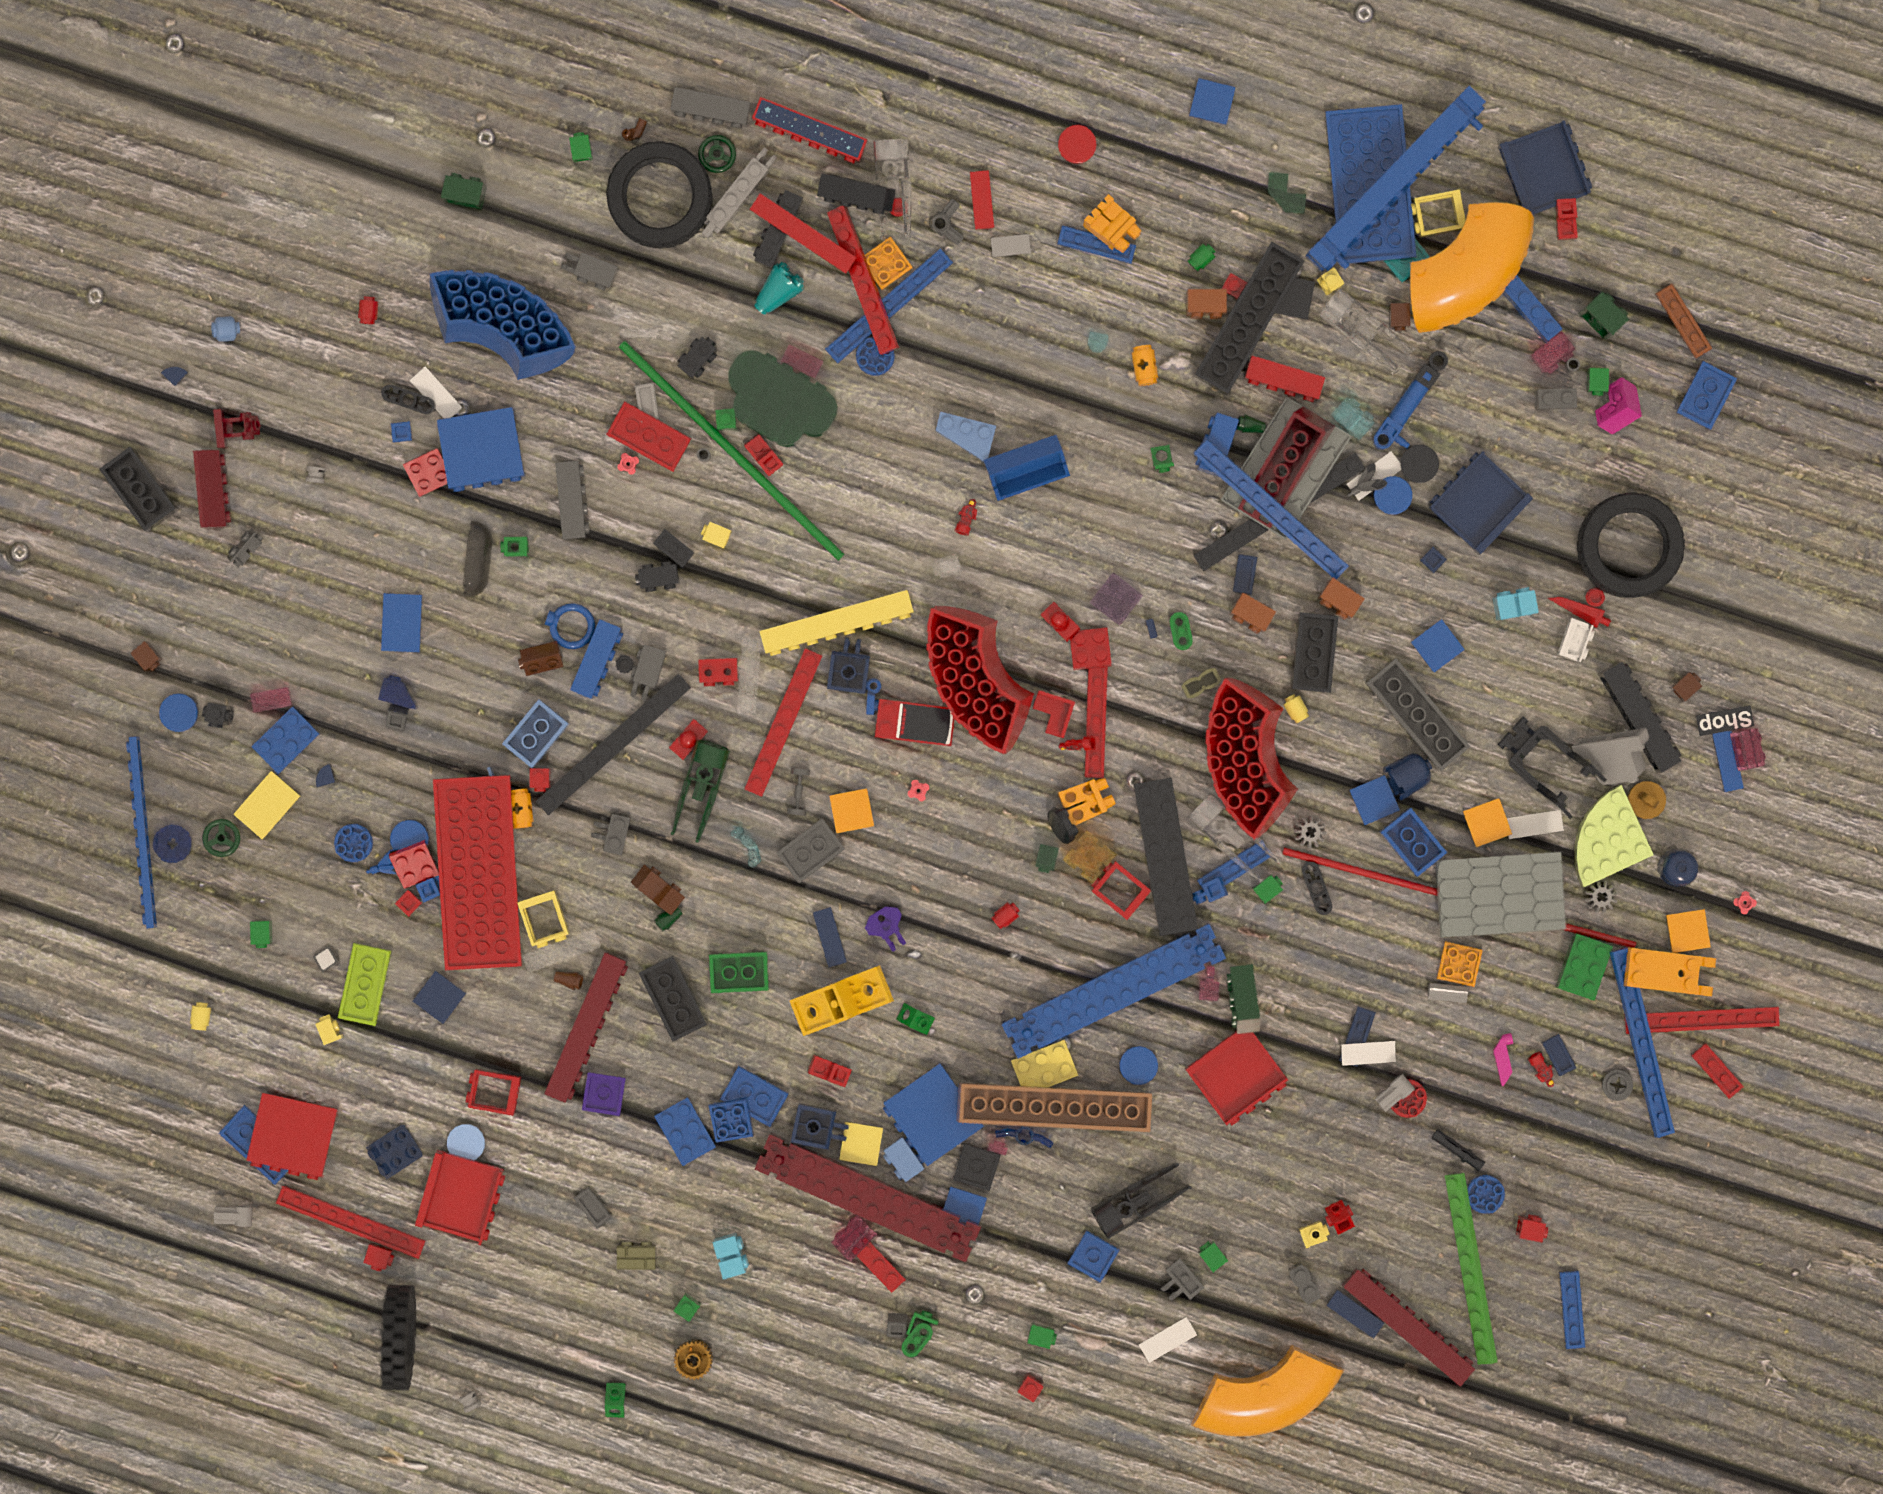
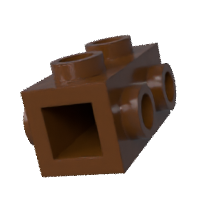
(540, 658)

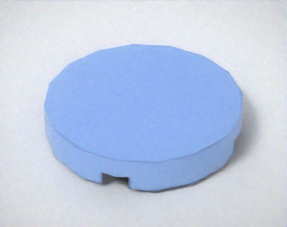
(466, 1141)

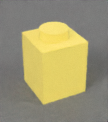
(716, 534)

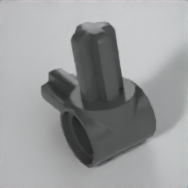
(945, 215)

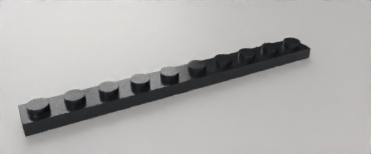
(1251, 529)
(613, 744)

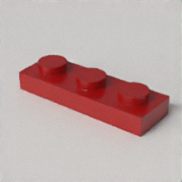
(881, 1267)

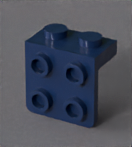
(394, 1151)

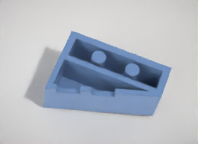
(968, 434)

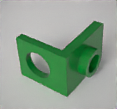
(1162, 466)
(917, 1019)
(924, 1315)
(615, 1399)

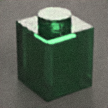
(1046, 858)

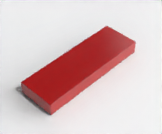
(982, 200)
(1717, 1071)

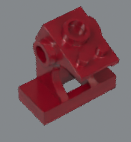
(225, 431)

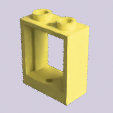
(1457, 207)
(536, 900)

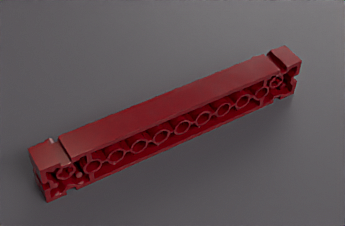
(868, 1197)

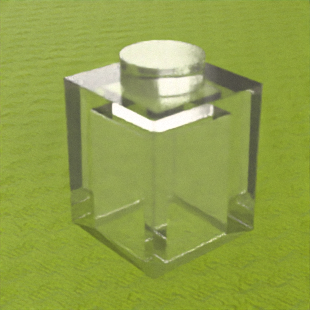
(947, 566)

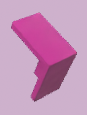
(1621, 409)

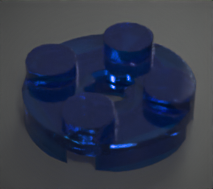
(164, 851)

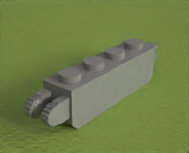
(737, 194)

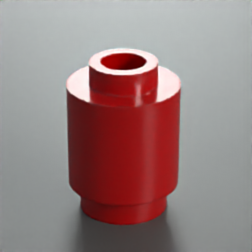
(368, 310)
(1006, 915)

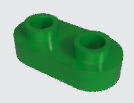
(1181, 631)
(917, 1339)

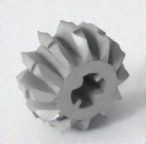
(1316, 835)
(1599, 903)

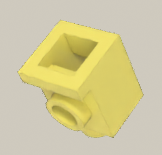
(1330, 281)
(328, 1029)
(1306, 1233)

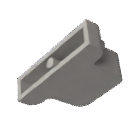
(1615, 754)

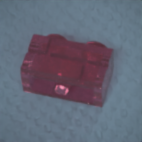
(1552, 353)
(1748, 749)
(853, 1237)

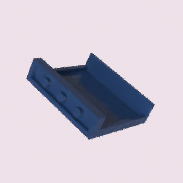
(1545, 168)
(1479, 502)

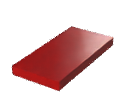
(650, 437)

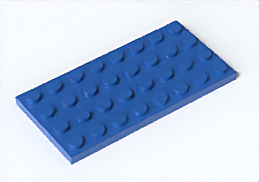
(1361, 149)

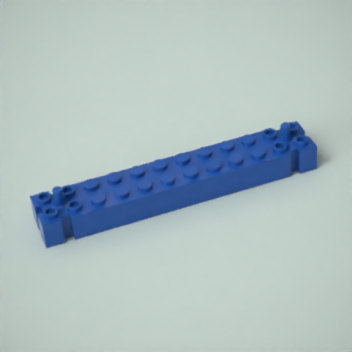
(1400, 174)
(1113, 990)

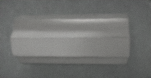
(1447, 992)

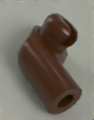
(635, 133)

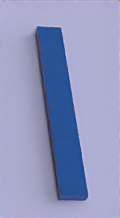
(892, 303)

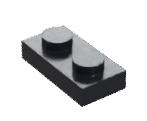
(673, 548)

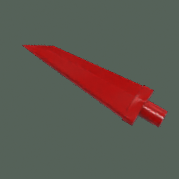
(1587, 613)

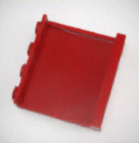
(1236, 1076)
(292, 1136)
(460, 1196)

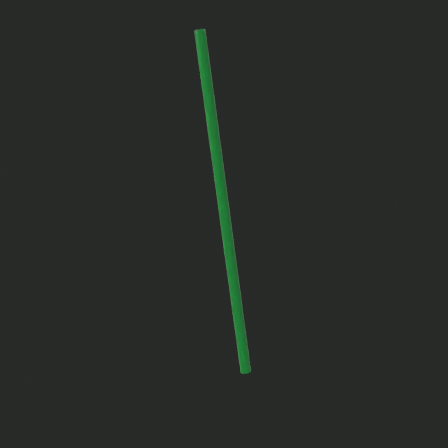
(732, 451)

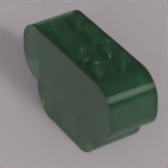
(778, 400)

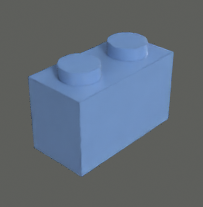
(903, 1159)

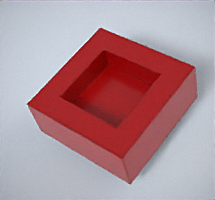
(1234, 285)
(408, 903)

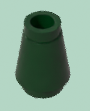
(1250, 425)
(665, 920)

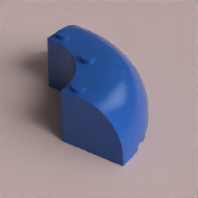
(502, 318)

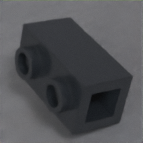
(693, 362)
(652, 577)
(217, 714)

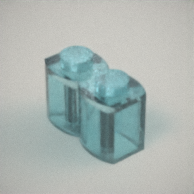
(1353, 418)

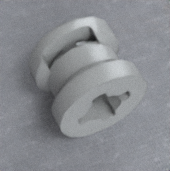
(315, 474)
(469, 1401)

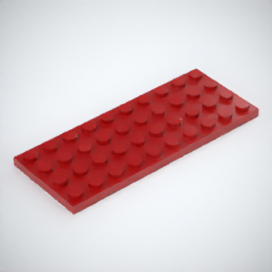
(477, 872)

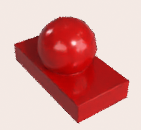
(1060, 621)
(687, 739)

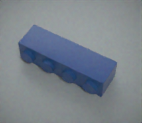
(1531, 309)
(596, 659)

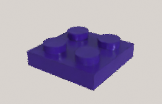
(603, 1094)

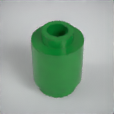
(1201, 257)

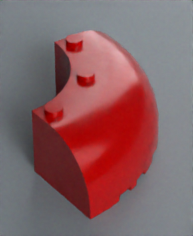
(973, 678)
(1244, 756)

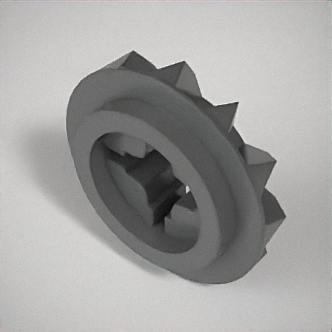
(1623, 1092)

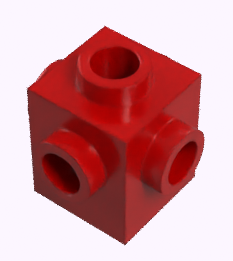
(1339, 1217)

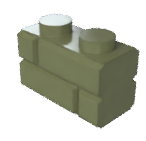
(636, 1256)

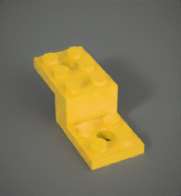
(841, 1000)

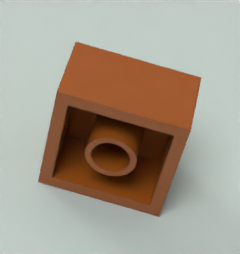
(1206, 303)
(1340, 598)
(1252, 613)

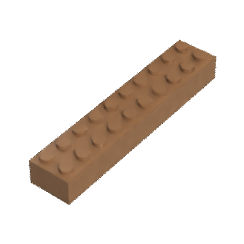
(1054, 1107)

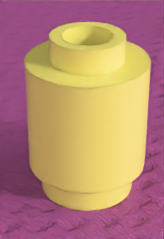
(1296, 708)
(200, 1016)

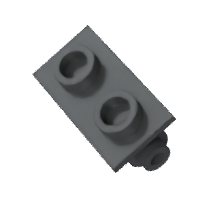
(248, 541)

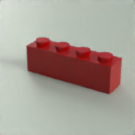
(1284, 378)

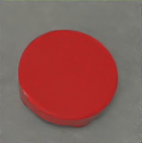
(1077, 144)
(1413, 1103)

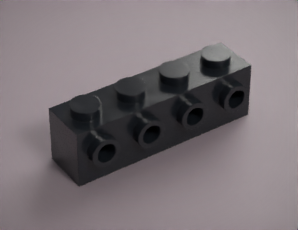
(856, 192)
(773, 238)

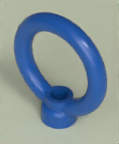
(553, 618)

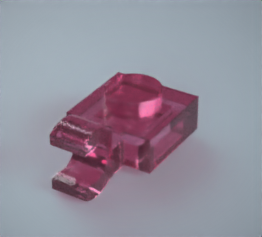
(1209, 988)

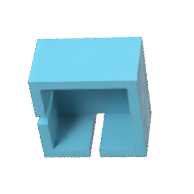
(1515, 605)
(730, 1254)

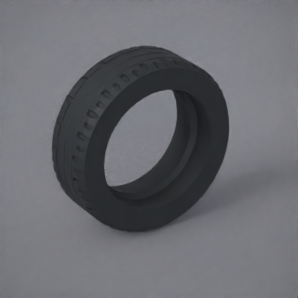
(659, 153)
(1672, 545)

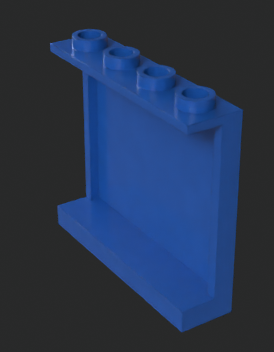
(480, 449)
(929, 1115)

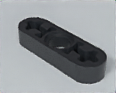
(396, 389)
(1324, 890)

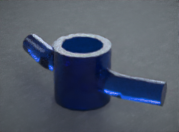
(1034, 1137)

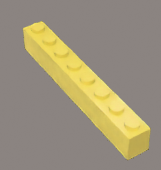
(836, 622)

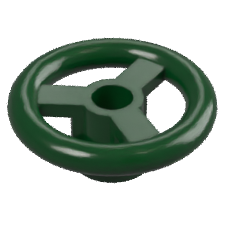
(704, 161)
(234, 845)

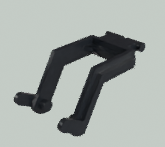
(1525, 741)

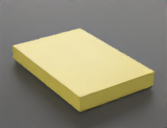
(267, 805)

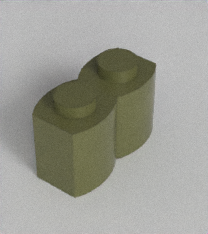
(1206, 680)

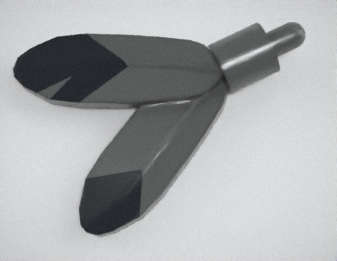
(1365, 482)

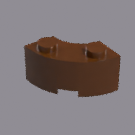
(657, 889)

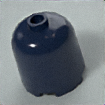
(1408, 775)
(1677, 867)

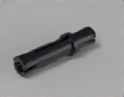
(1464, 1154)

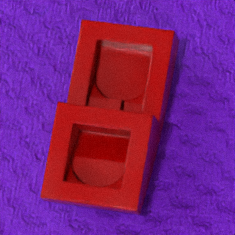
(1566, 219)
(763, 454)
(829, 1071)

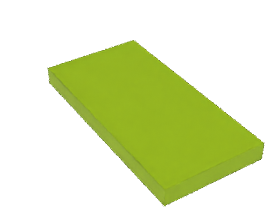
(364, 984)

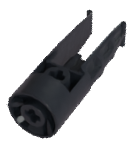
(1110, 1218)

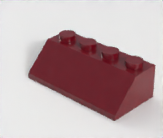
(211, 489)

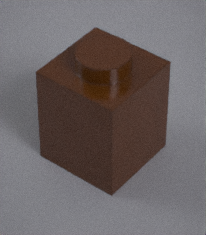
(1399, 316)
(146, 656)
(1686, 686)

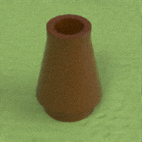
(571, 980)

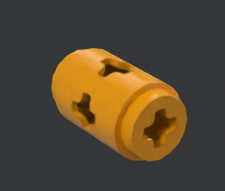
(1148, 375)
(524, 817)

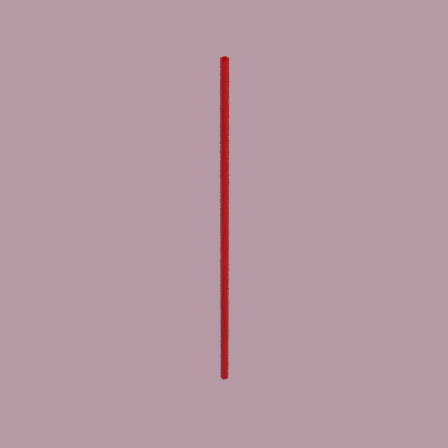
(1433, 891)

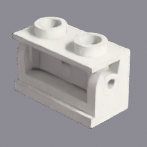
(1575, 640)

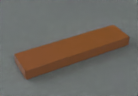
(1683, 321)

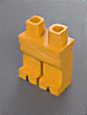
(1112, 224)
(1091, 800)

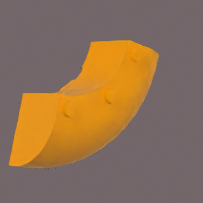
(1472, 267)
(1269, 1399)

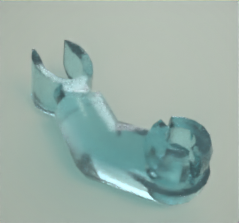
(751, 846)

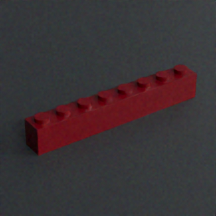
(585, 1027)
(1409, 1327)

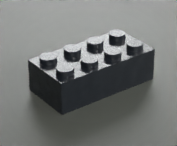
(139, 489)
(1314, 652)
(673, 998)

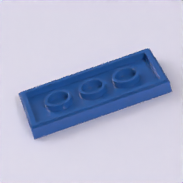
(239, 1134)

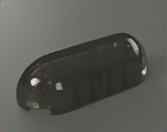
(477, 559)

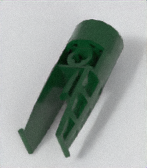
(710, 757)

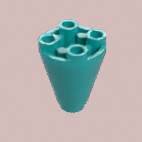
(778, 288)

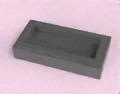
(592, 1207)

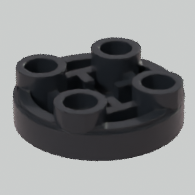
(1419, 463)
(1061, 825)

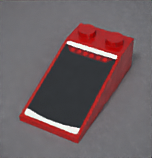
(914, 722)

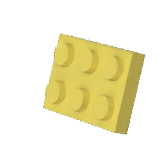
(1045, 1066)

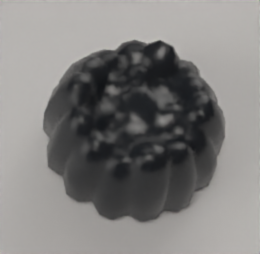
(624, 664)

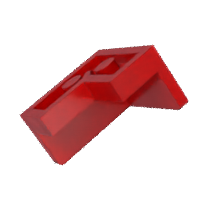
(1058, 708)

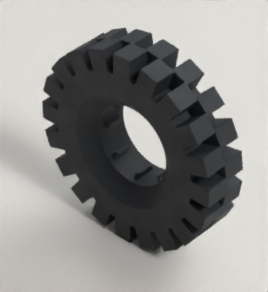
(398, 1337)

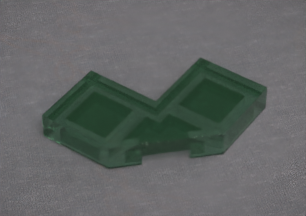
(1287, 201)

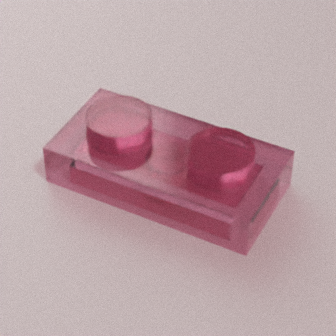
(802, 361)
(271, 700)

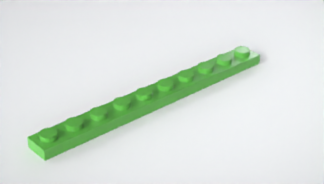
(1471, 1268)

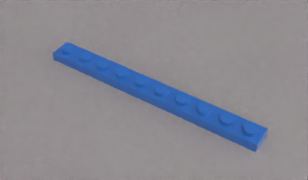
(1271, 509)
(141, 824)
(1643, 1049)

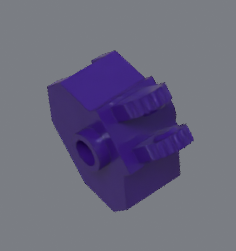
(886, 927)

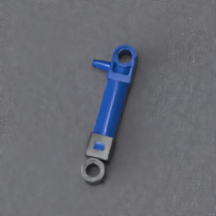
(1408, 402)

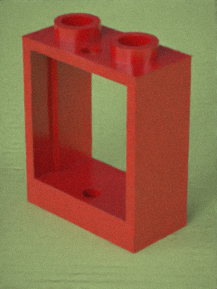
(1135, 902)
(513, 1095)

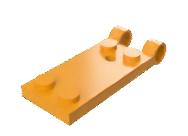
(1660, 971)

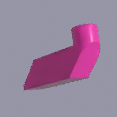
(1502, 1058)

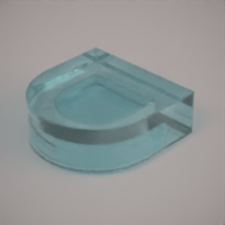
(1097, 342)

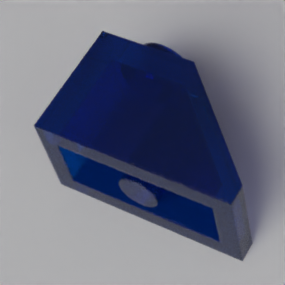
(396, 693)

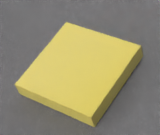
(861, 1144)

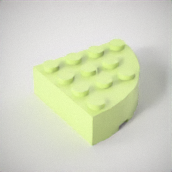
(1609, 838)

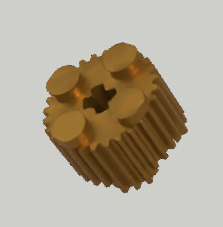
(689, 1369)

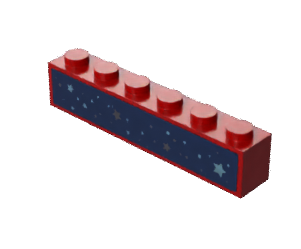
(810, 130)

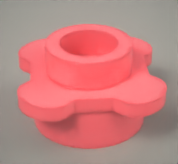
(623, 466)
(913, 791)
(1744, 907)

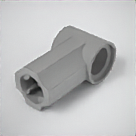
(1398, 1089)
(236, 1215)

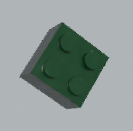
(464, 191)

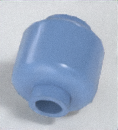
(225, 328)

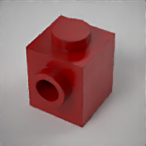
(540, 779)
(378, 1257)

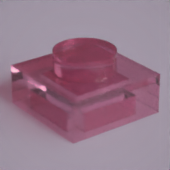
(997, 1147)

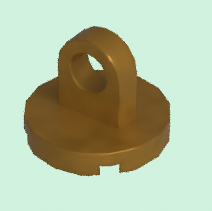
(1647, 799)

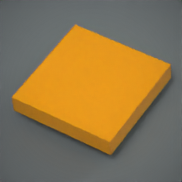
(887, 263)
(851, 810)
(1487, 822)
(1688, 931)
(1459, 964)

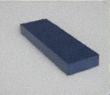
(829, 937)
(1360, 1027)
(1355, 1314)

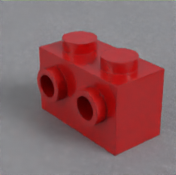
(718, 671)
(1531, 1228)

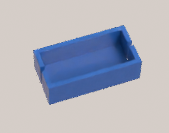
(1026, 467)

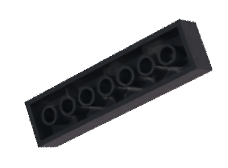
(1249, 318)
(1165, 856)

